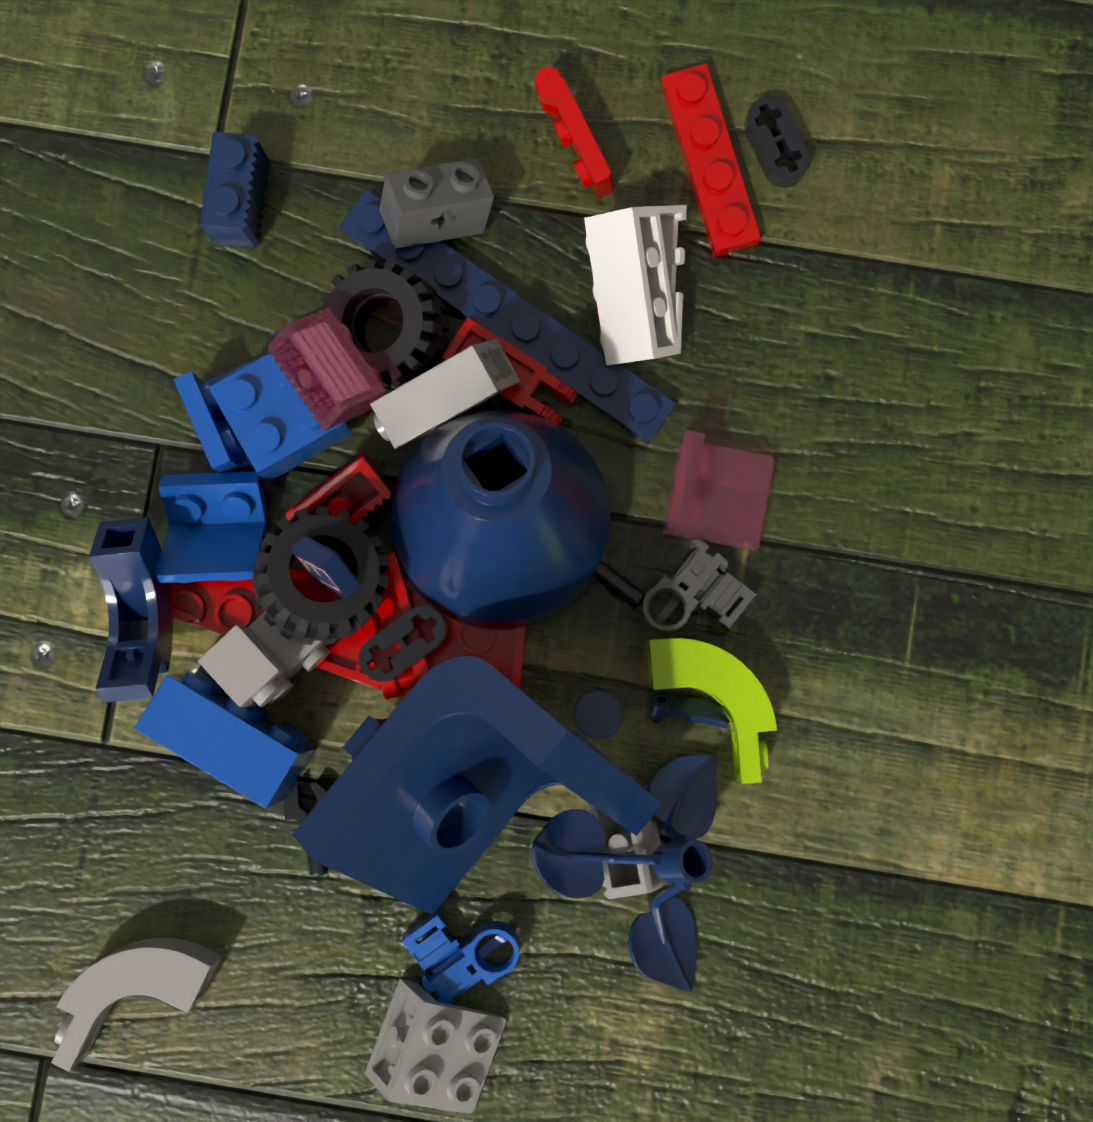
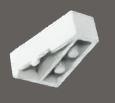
(636, 281)

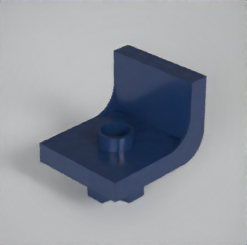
(447, 779)

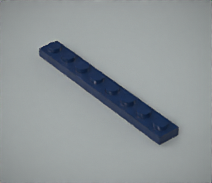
(517, 321)

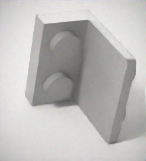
(433, 1051)

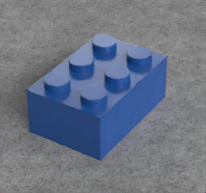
(226, 740)

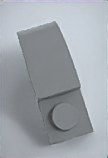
(153, 967)

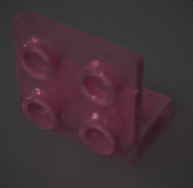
(718, 493)

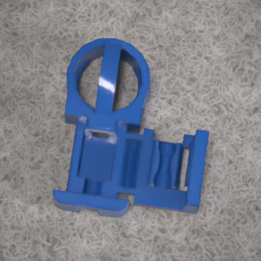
(451, 962)

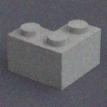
(258, 662)

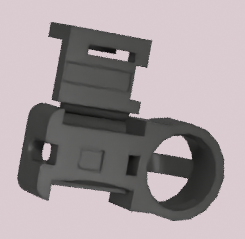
(704, 586)

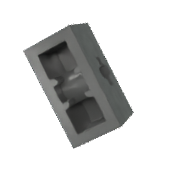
(435, 202)

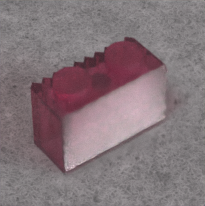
(326, 368)

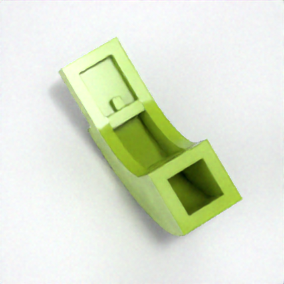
(728, 681)

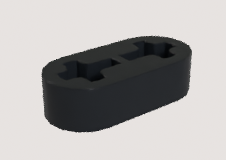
(785, 137)
(395, 634)

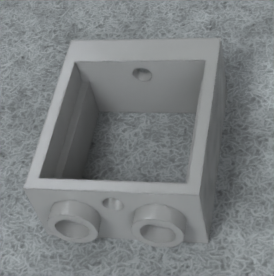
(443, 393)

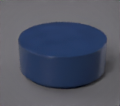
(598, 714)

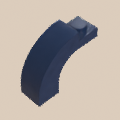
(138, 609)

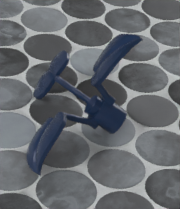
(571, 857)

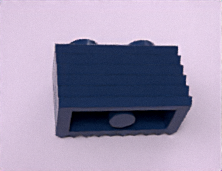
(234, 190)

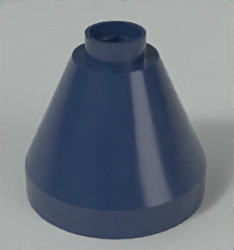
(504, 552)

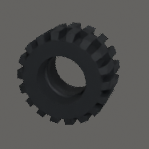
(422, 317)
(306, 617)

